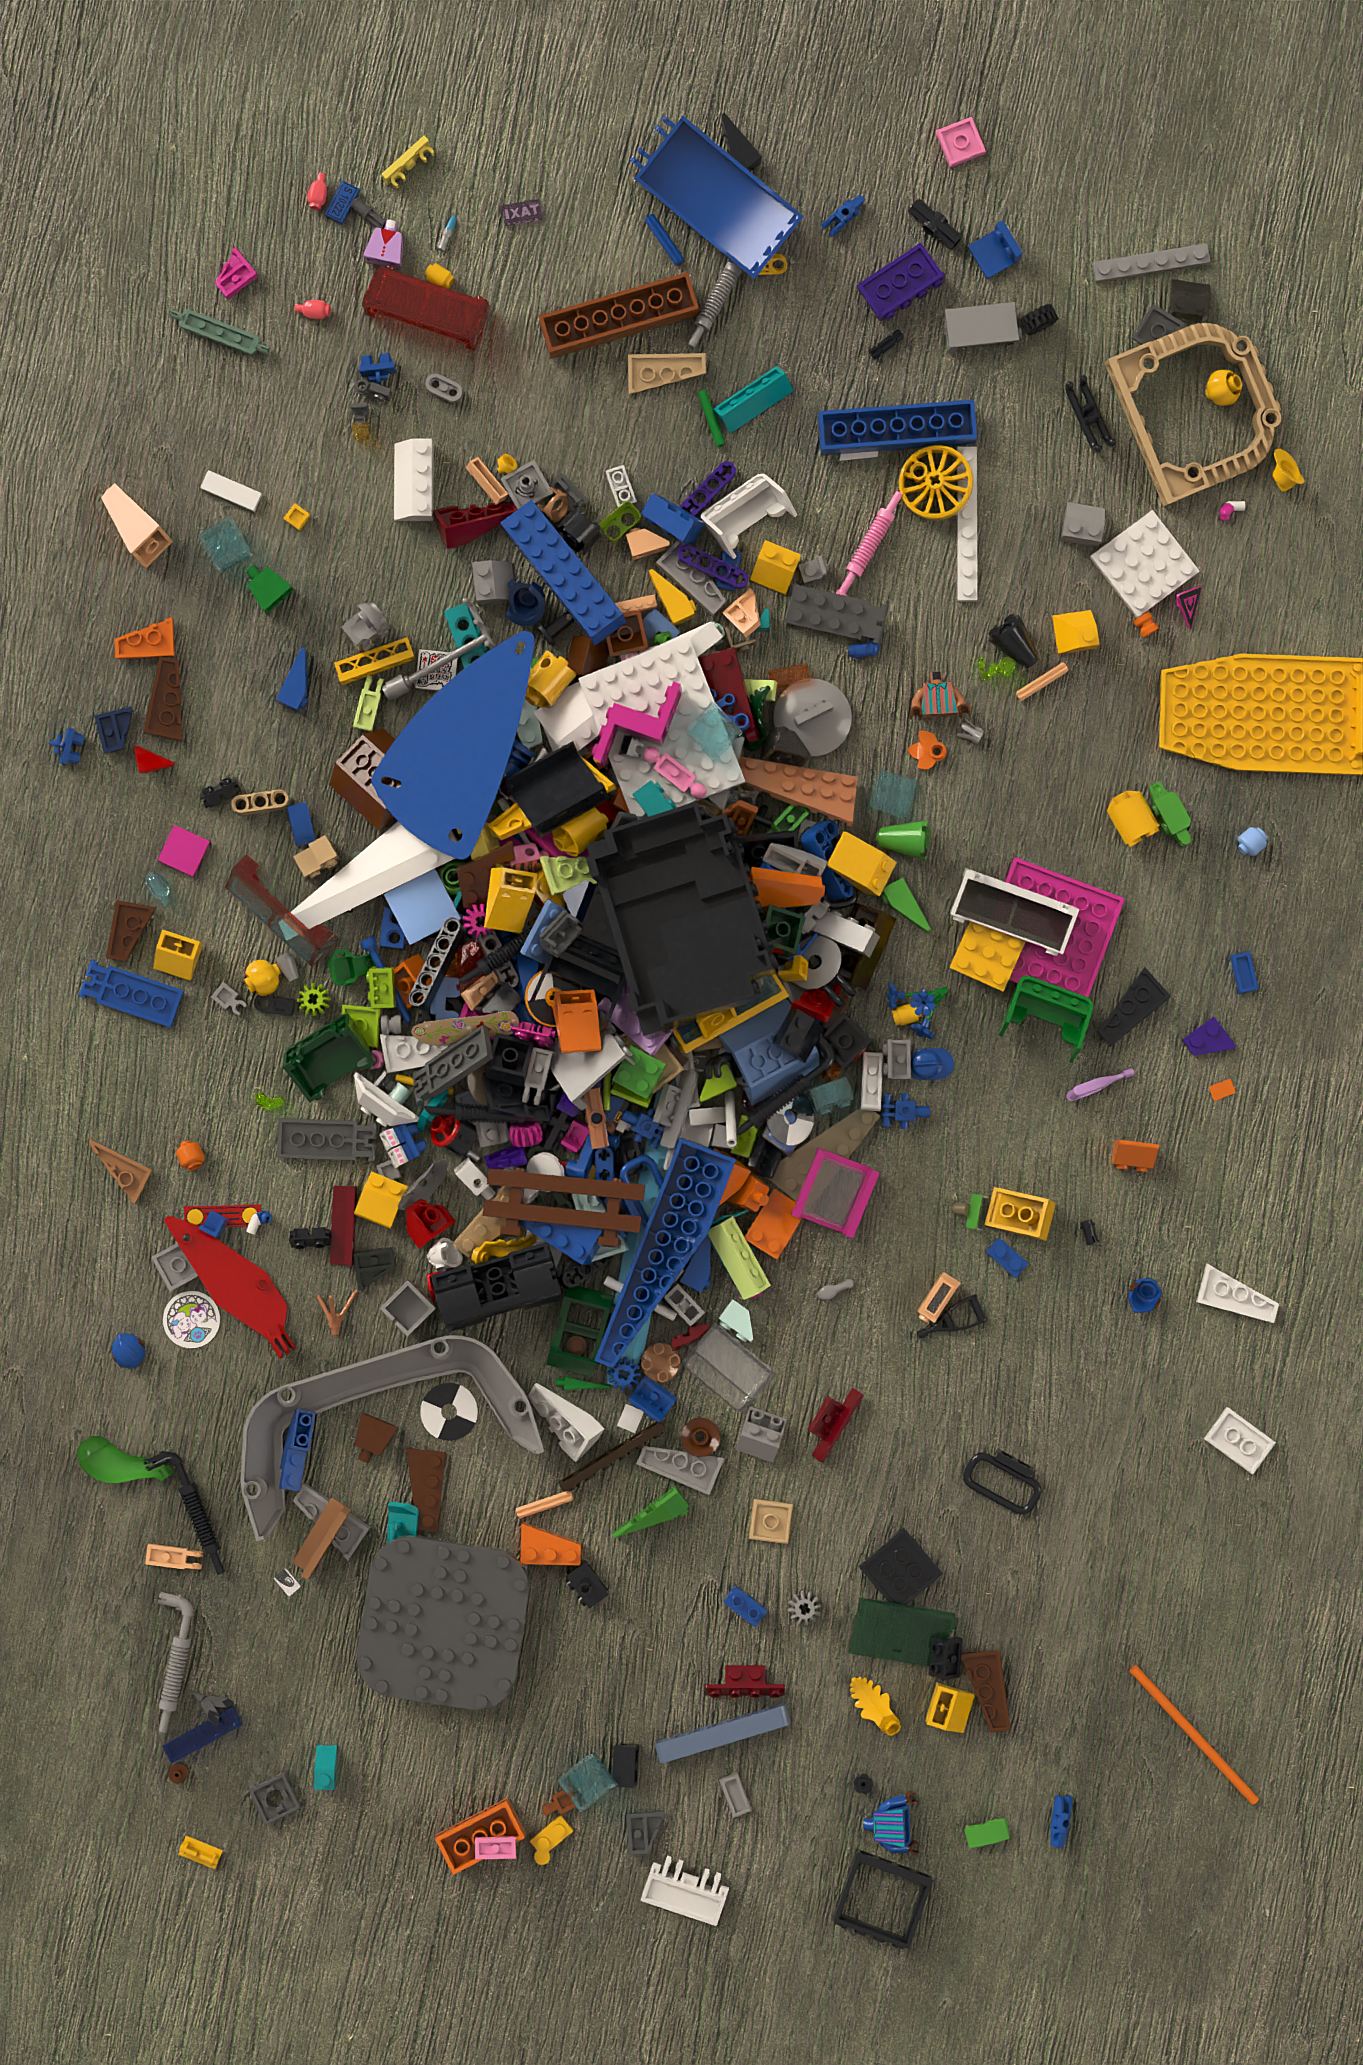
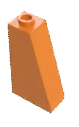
(786, 888)

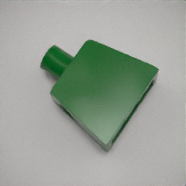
(268, 587)

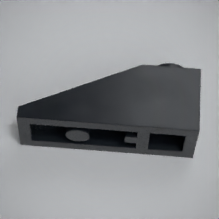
(739, 146)

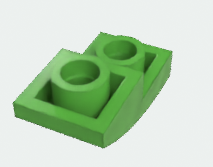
(988, 1833)

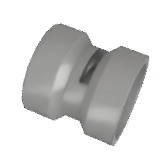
(391, 1024)

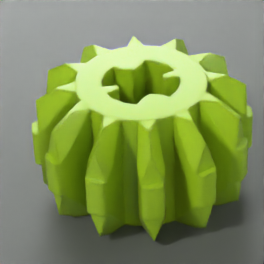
(307, 998)

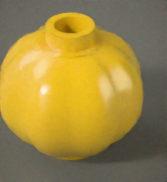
(1223, 387)
(262, 977)

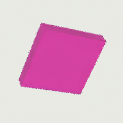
(184, 851)

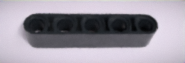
(438, 973)

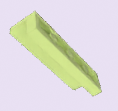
(738, 1258)

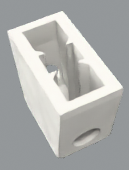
(468, 1172)

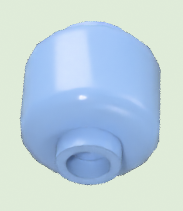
(1252, 841)

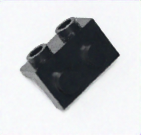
(764, 1158)

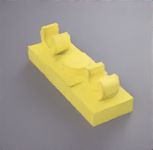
(407, 161)

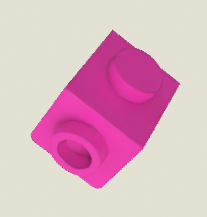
(575, 1136)

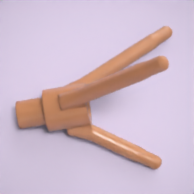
(335, 1318)

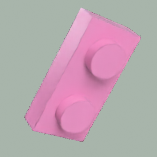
(495, 1847)

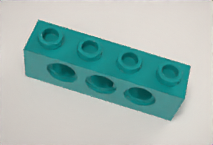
(455, 617)

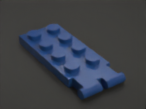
(132, 993)

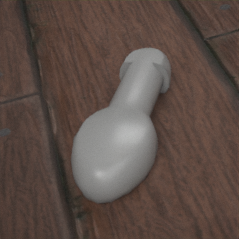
(830, 1291)

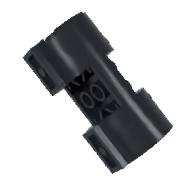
(497, 1286)

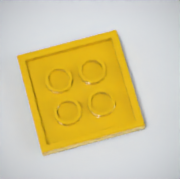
(987, 955)

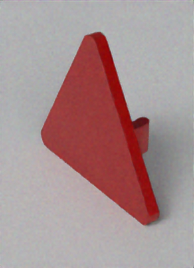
(149, 761)

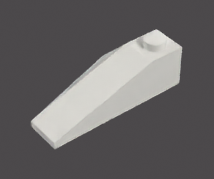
(571, 1424)

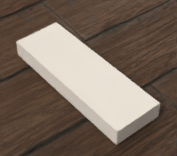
(231, 491)
(871, 1081)

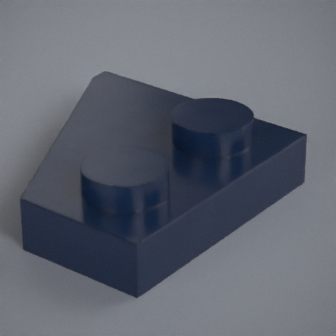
(114, 729)

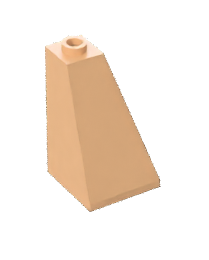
(138, 530)

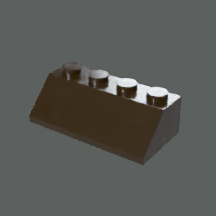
(856, 967)

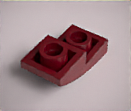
(695, 1333)

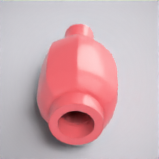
(317, 193)
(314, 309)

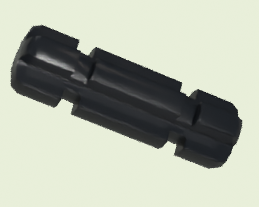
(886, 344)

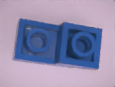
(301, 823)

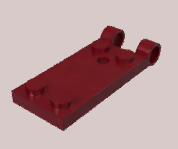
(726, 677)

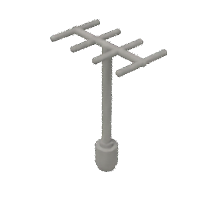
(402, 684)

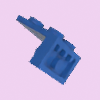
(996, 251)

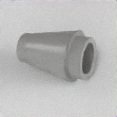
(288, 966)

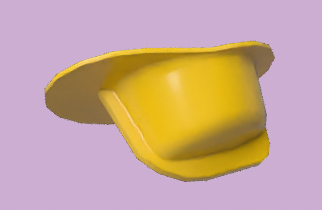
(1286, 471)

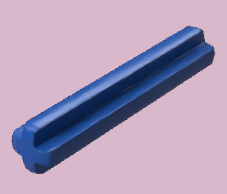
(664, 239)

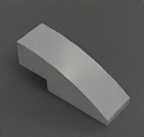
(794, 860)

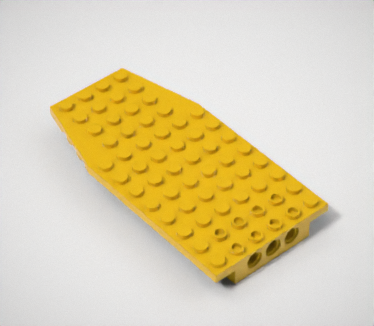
(1266, 713)

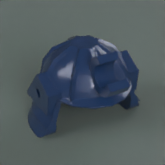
(526, 603)

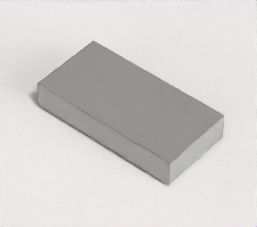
(735, 1795)

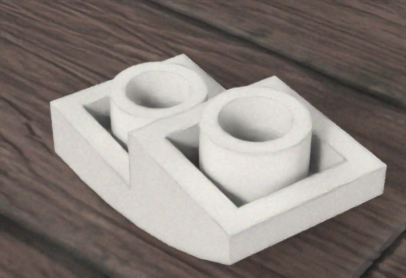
(620, 485)

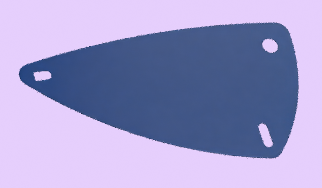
(458, 750)

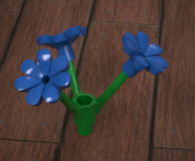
(924, 1002)

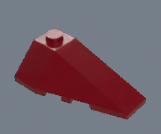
(464, 525)

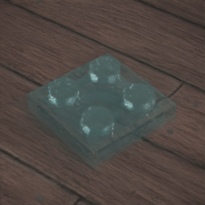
(893, 794)

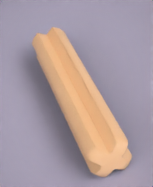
(1042, 681)
(544, 1504)

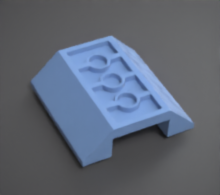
(761, 1062)

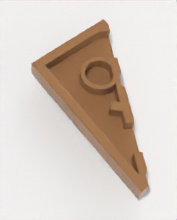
(128, 1173)

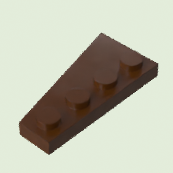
(426, 1478)

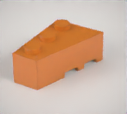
(547, 1548)

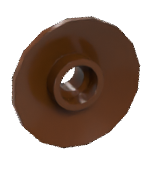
(707, 1429)

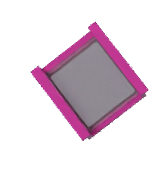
(835, 1192)

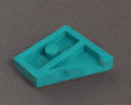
(425, 1118)

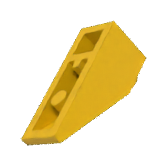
(674, 601)

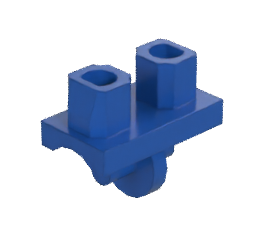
(377, 371)
(70, 738)

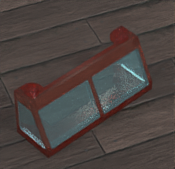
(306, 943)

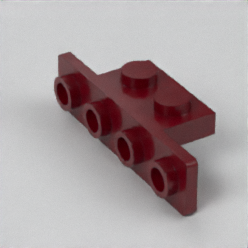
(831, 1421)
(745, 1681)

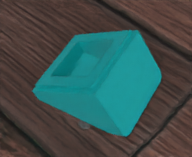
(765, 622)

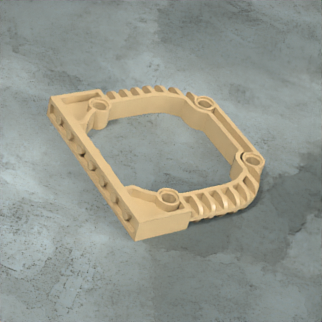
(1128, 369)

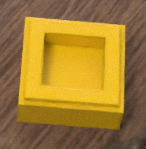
(297, 517)

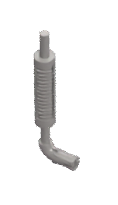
(715, 301)
(177, 1658)

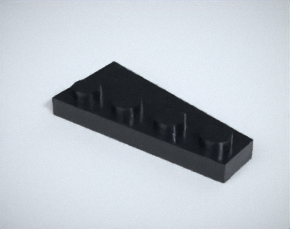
(1138, 1003)

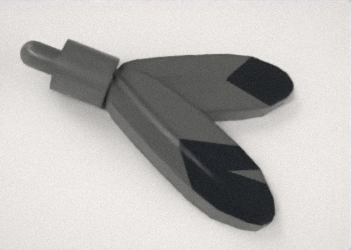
(210, 1703)

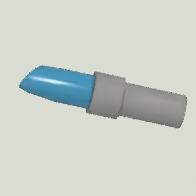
(447, 234)

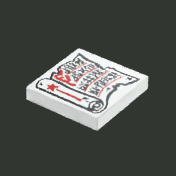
(439, 677)

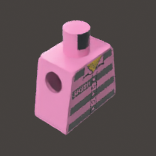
(526, 858)

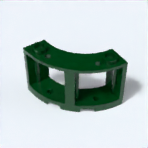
(570, 1361)

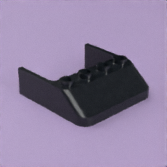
(589, 967)

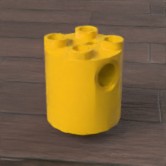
(548, 680)
(1132, 817)
(580, 832)

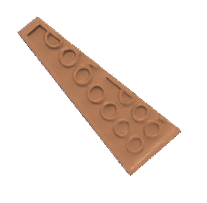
(812, 788)

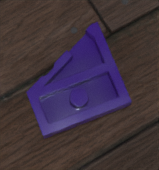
(1208, 1039)

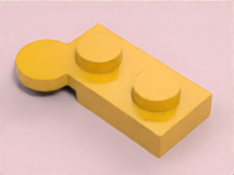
(549, 1838)

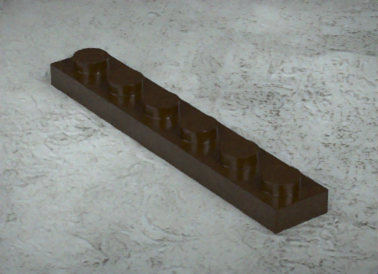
(605, 1460)

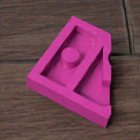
(235, 275)

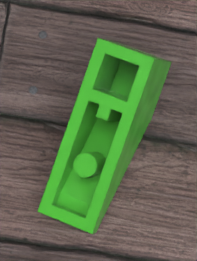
(901, 900)

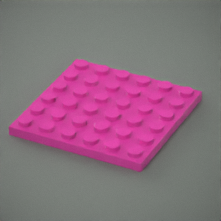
(1089, 936)

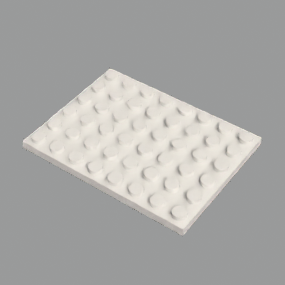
(641, 686)

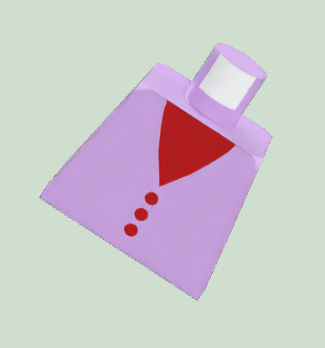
(385, 246)

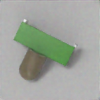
(972, 1211)

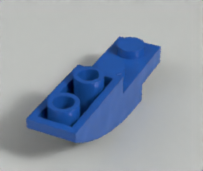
(295, 1449)

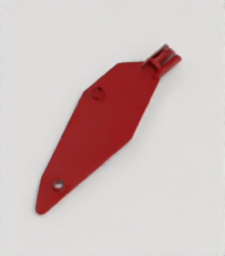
(234, 1283)

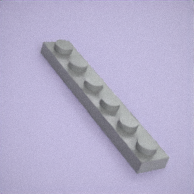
(1151, 263)

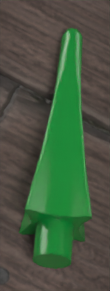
(570, 1383)

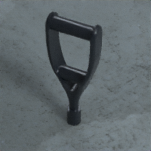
(948, 1321)

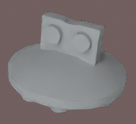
(816, 713)

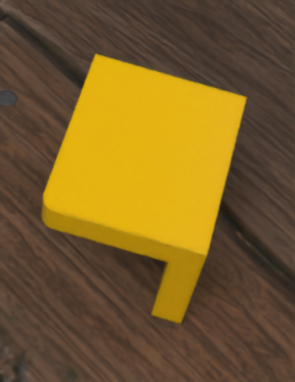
(795, 970)

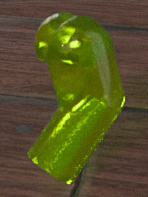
(268, 1103)

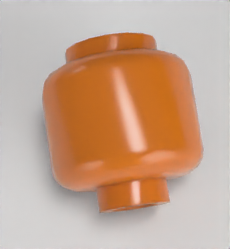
(190, 1155)

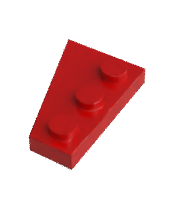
(816, 1003)

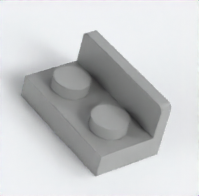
(491, 1133)

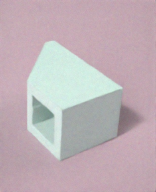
(737, 1318)

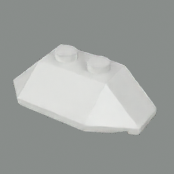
(381, 1104)

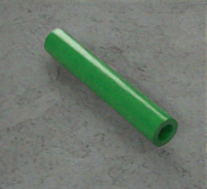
(711, 418)

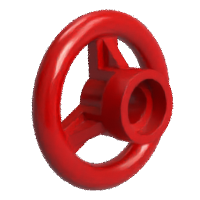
(443, 1125)

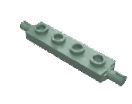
(219, 332)

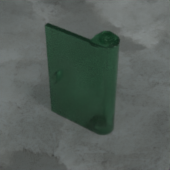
(898, 1631)

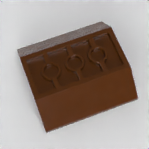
(354, 773)

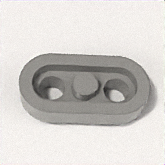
(444, 389)

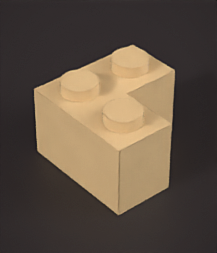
(317, 857)

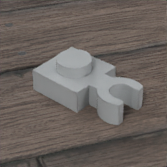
(227, 997)

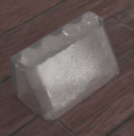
(728, 1368)

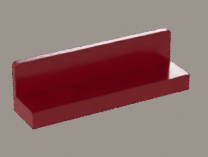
(343, 1225)

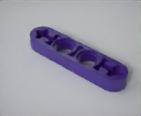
(706, 491)
(711, 569)

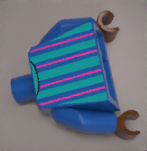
(892, 1825)

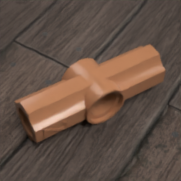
(597, 1131)

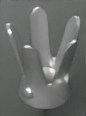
(976, 732)

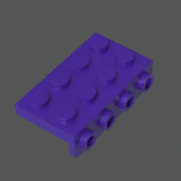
(901, 282)

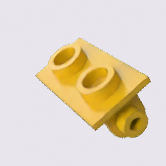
(200, 1852)

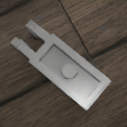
(537, 1073)

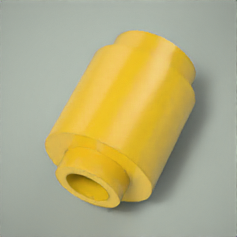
(439, 276)
(905, 1015)

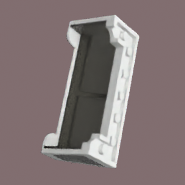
(1014, 911)

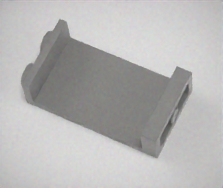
(981, 325)

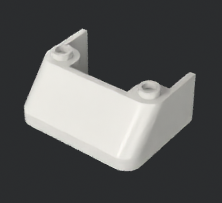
(744, 508)

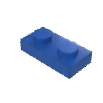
(1007, 1257)

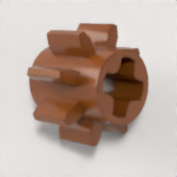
(832, 1074)

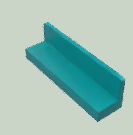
(754, 399)

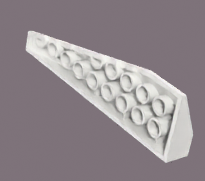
(571, 716)

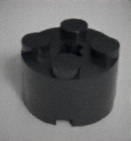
(579, 531)

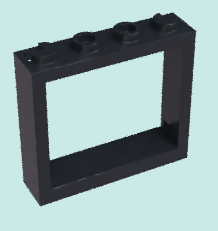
(897, 1869)

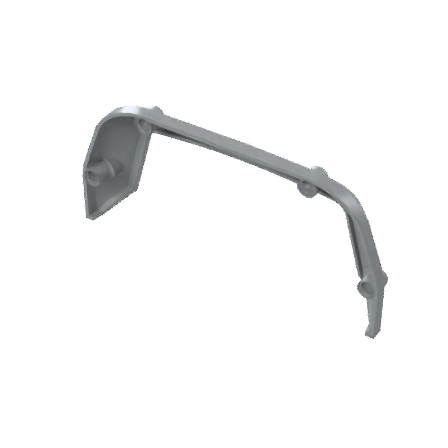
(273, 1413)

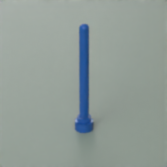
(370, 946)

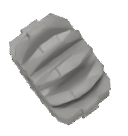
(807, 1614)

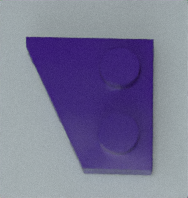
(506, 1158)

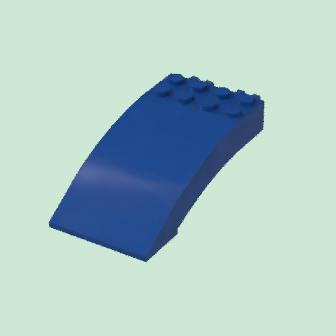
(717, 196)

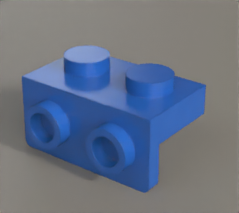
(652, 1399)

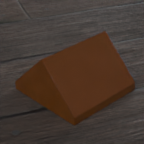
(586, 657)

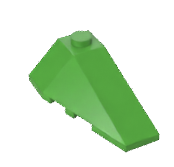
(661, 1510)

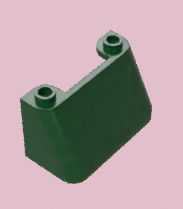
(327, 1056)

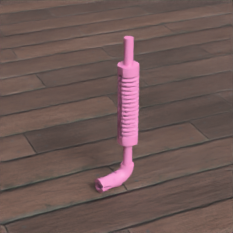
(870, 543)

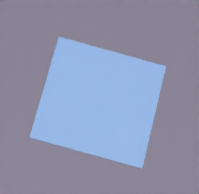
(421, 906)

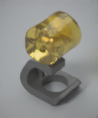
(360, 428)

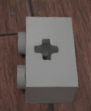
(684, 1304)

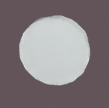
(545, 1164)

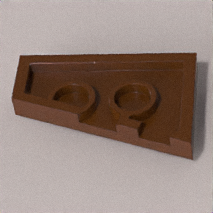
(127, 928)

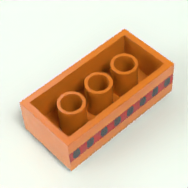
(458, 1841)

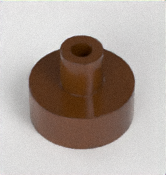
(180, 1768)

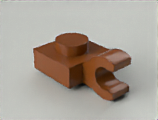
(560, 1801)

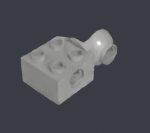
(366, 627)

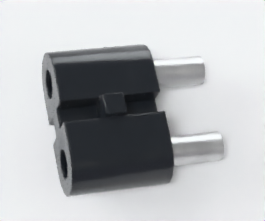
(463, 1141)

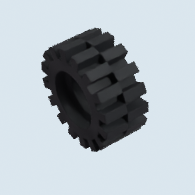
(1039, 319)

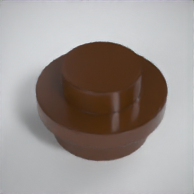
(576, 1345)

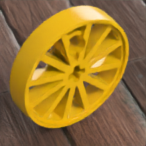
(943, 476)

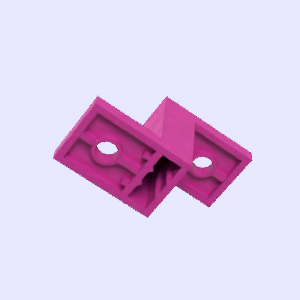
(637, 724)

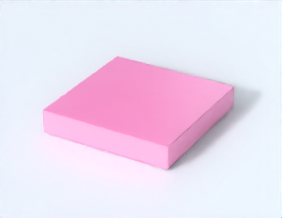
(960, 142)

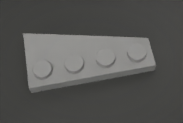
(682, 1466)

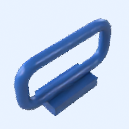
(634, 1207)

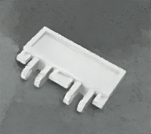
(684, 1895)

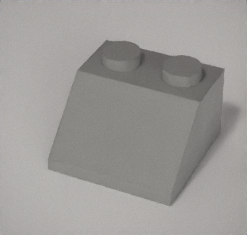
(1083, 524)
(491, 581)

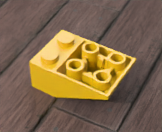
(509, 899)

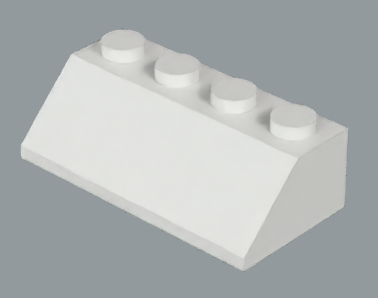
(414, 480)

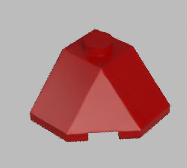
(426, 1221)

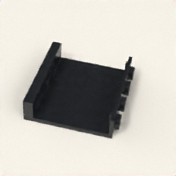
(555, 789)

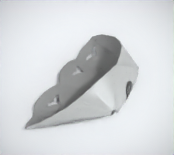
(424, 1192)

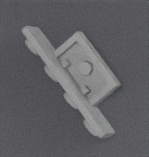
(674, 1108)

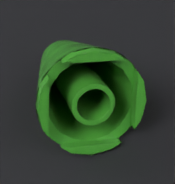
(906, 838)

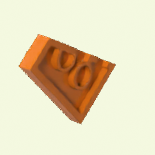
(148, 642)

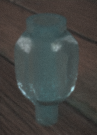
(157, 887)

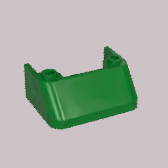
(1052, 1005)

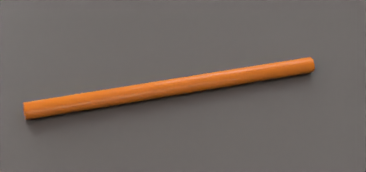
(1194, 1735)

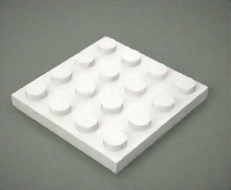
(1144, 564)

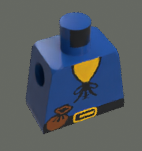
(613, 1115)

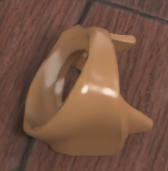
(559, 513)

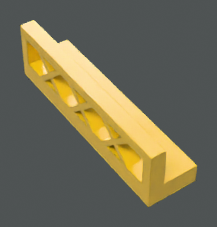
(376, 665)

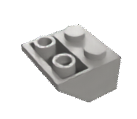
(761, 1434)

